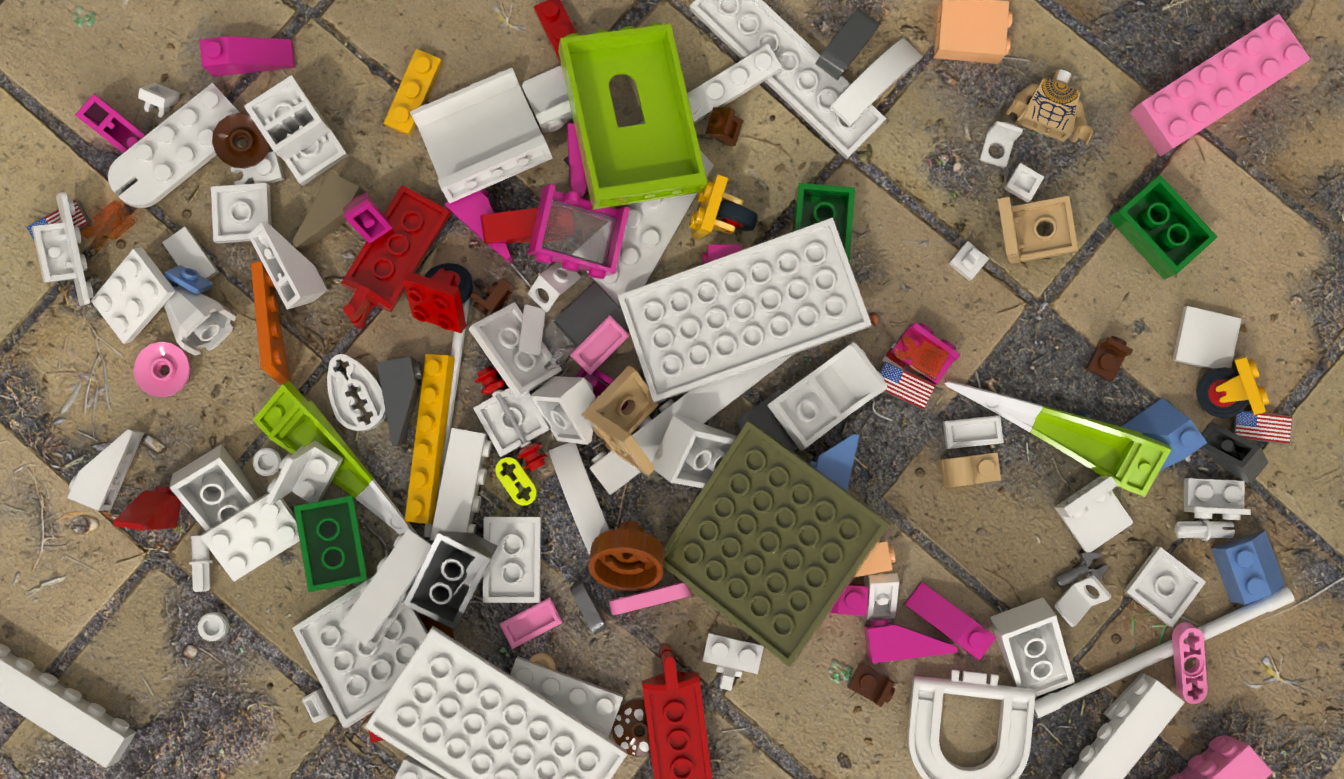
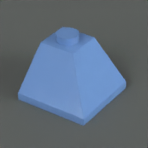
(1170, 426)

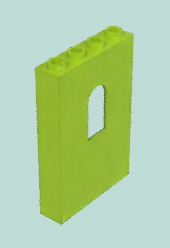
(641, 159)

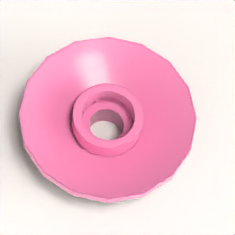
(149, 369)

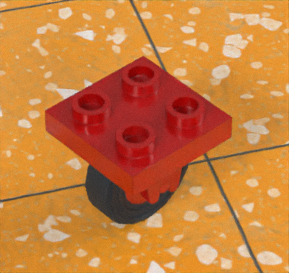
(440, 295)

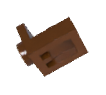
(497, 296)
(1108, 357)
(872, 684)

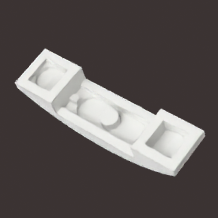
(875, 81)
(579, 492)

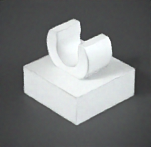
(159, 96)
(1024, 183)
(968, 261)

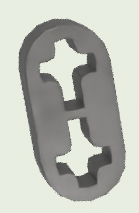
(588, 607)

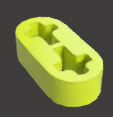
(510, 484)

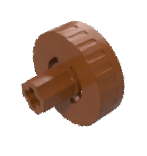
(636, 562)

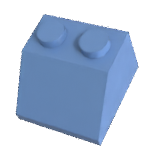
(1248, 568)

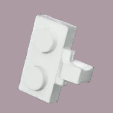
(732, 657)

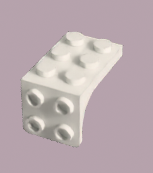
(827, 396)

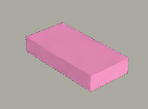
(599, 345)
(531, 622)

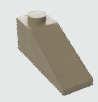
(326, 211)

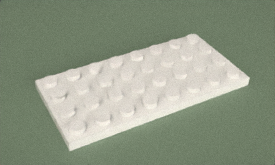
(744, 310)
(484, 724)

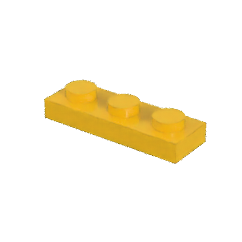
(413, 91)

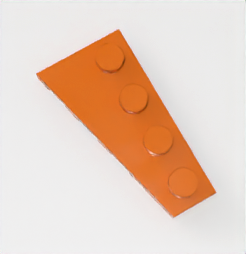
(269, 330)

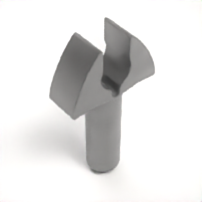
(1082, 569)

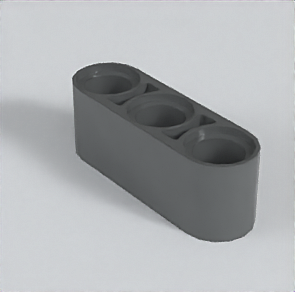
(847, 44)

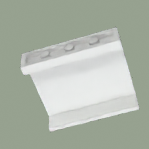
(481, 135)

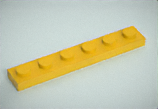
(429, 438)

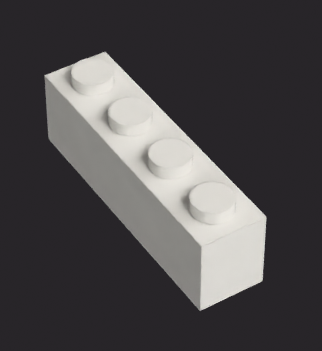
(461, 482)
(384, 595)

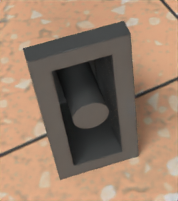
(1234, 453)

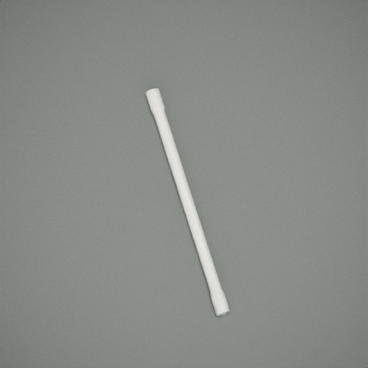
(1054, 701)

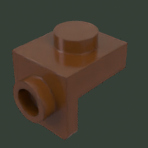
(724, 125)

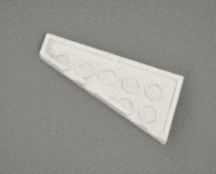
(645, 240)

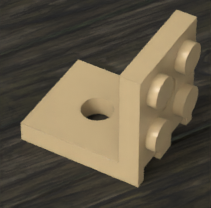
(1021, 225)
(616, 424)

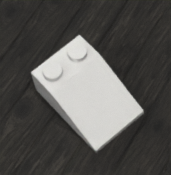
(691, 452)
(212, 487)
(1033, 647)

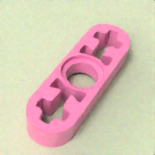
(649, 598)
(1198, 672)

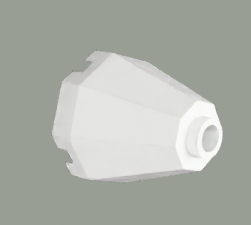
(198, 320)

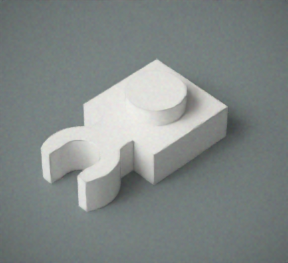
(266, 171)

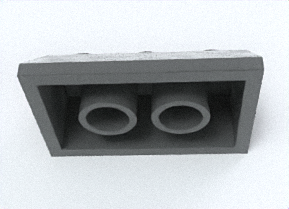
(450, 576)

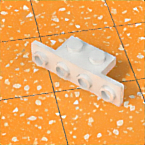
(59, 250)

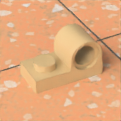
(970, 470)

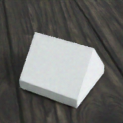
(318, 705)

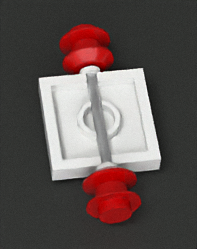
(511, 420)

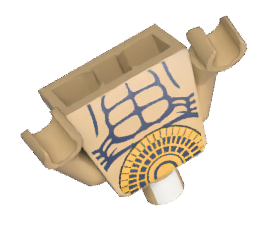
(1052, 109)

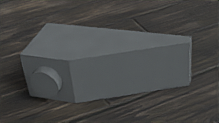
(400, 391)

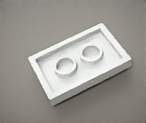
(132, 295)
(500, 340)
(252, 536)
(516, 564)

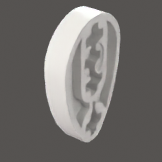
(343, 405)

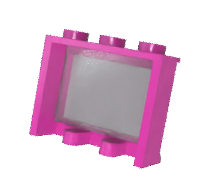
(576, 234)

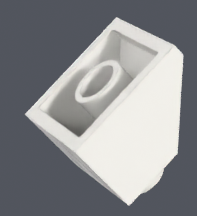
(561, 405)

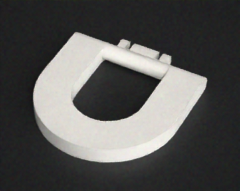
(1013, 732)

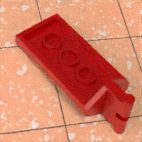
(382, 265)
(676, 722)

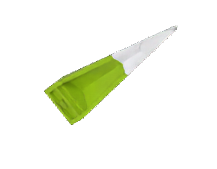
(296, 423)
(1102, 447)

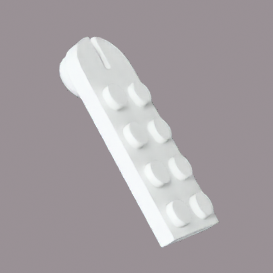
(170, 151)

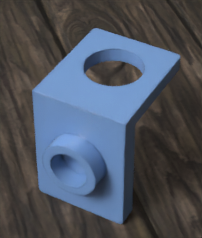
(188, 279)

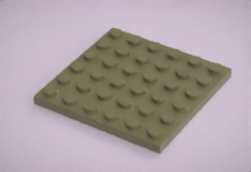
(772, 542)

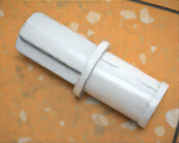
(1204, 529)
(200, 565)

